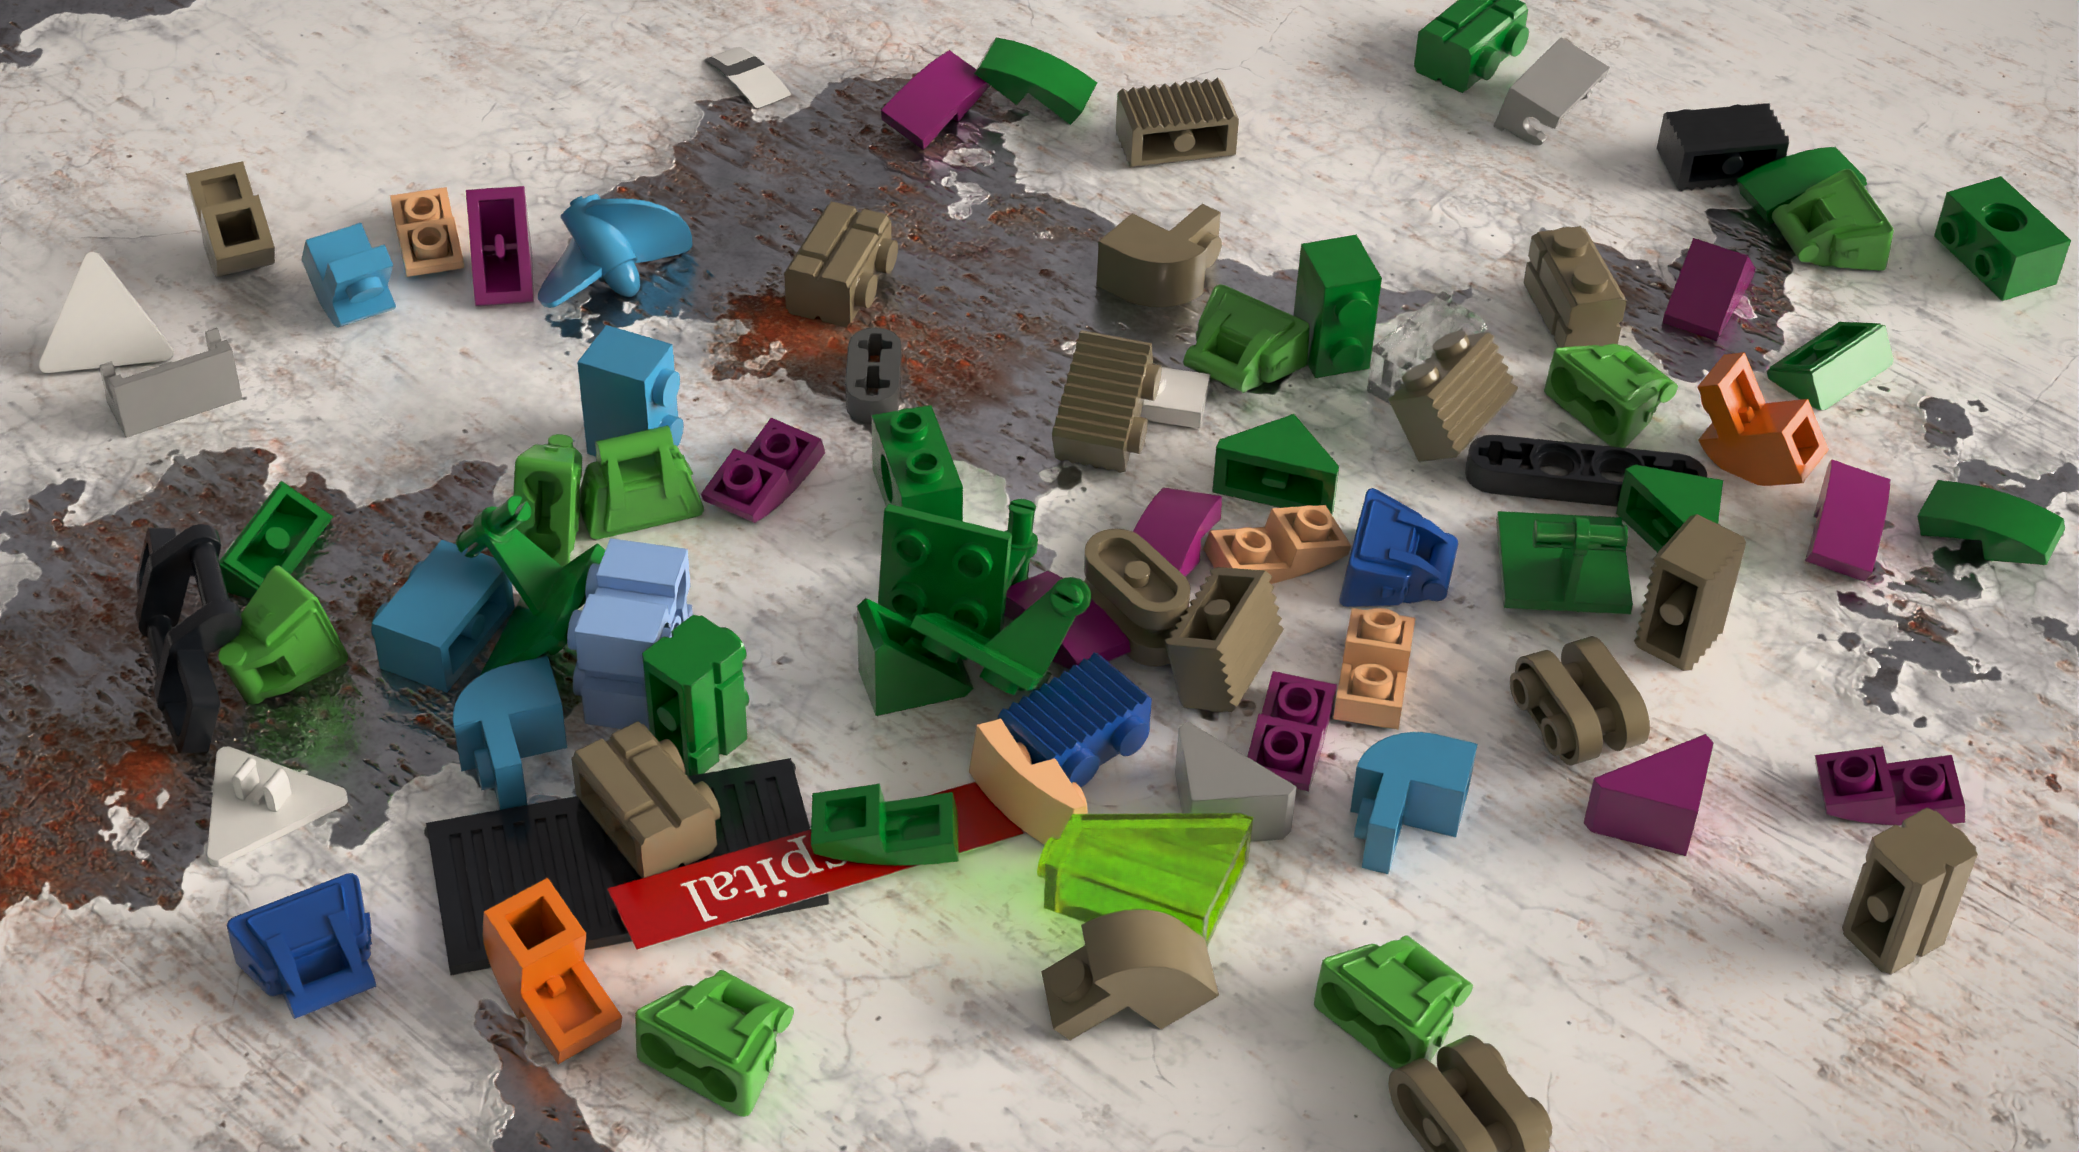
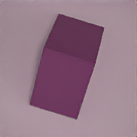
(500, 246)
(1708, 289)
(1652, 798)

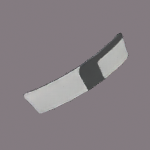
(750, 76)

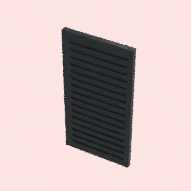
(507, 850)

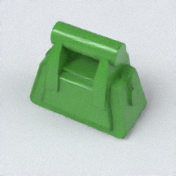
(1837, 225)
(1247, 341)
(1608, 389)
(550, 483)
(637, 484)
(281, 640)
(1391, 998)
(714, 1038)

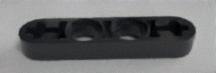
(1582, 461)

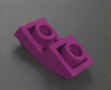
(933, 98)
(766, 473)
(1849, 520)
(1177, 523)
(1088, 633)
(1293, 727)
(1869, 790)

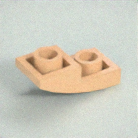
(426, 232)
(1287, 547)
(1374, 668)
(1029, 794)

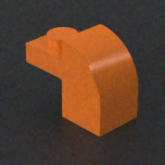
(1755, 438)
(542, 971)

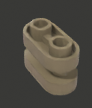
(1136, 591)
(1580, 700)
(1468, 1102)

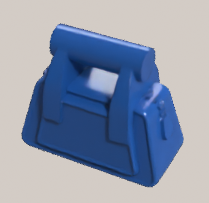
(1396, 556)
(308, 945)

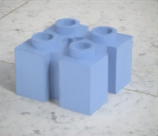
(628, 607)

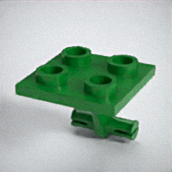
(1564, 562)
(954, 565)
(545, 587)
(1023, 649)

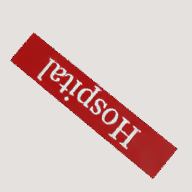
(772, 877)

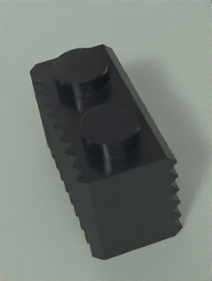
(1719, 143)

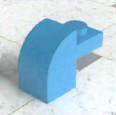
(349, 275)
(507, 718)
(1413, 783)

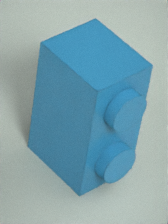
(628, 386)
(442, 616)

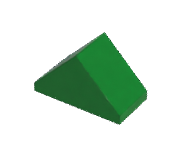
(1276, 466)
(1661, 501)
(898, 668)

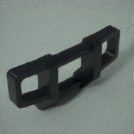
(181, 650)

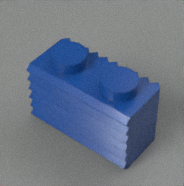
(1081, 719)

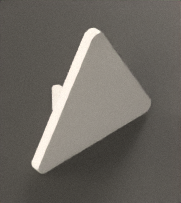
(101, 325)
(260, 803)

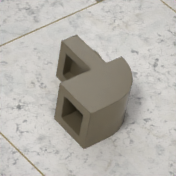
(230, 219)
(1157, 264)
(1131, 962)

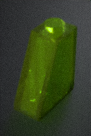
(1147, 862)

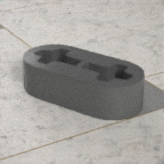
(865, 374)

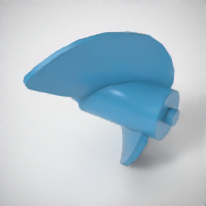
(608, 243)

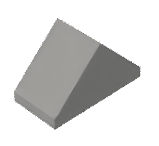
(1222, 780)

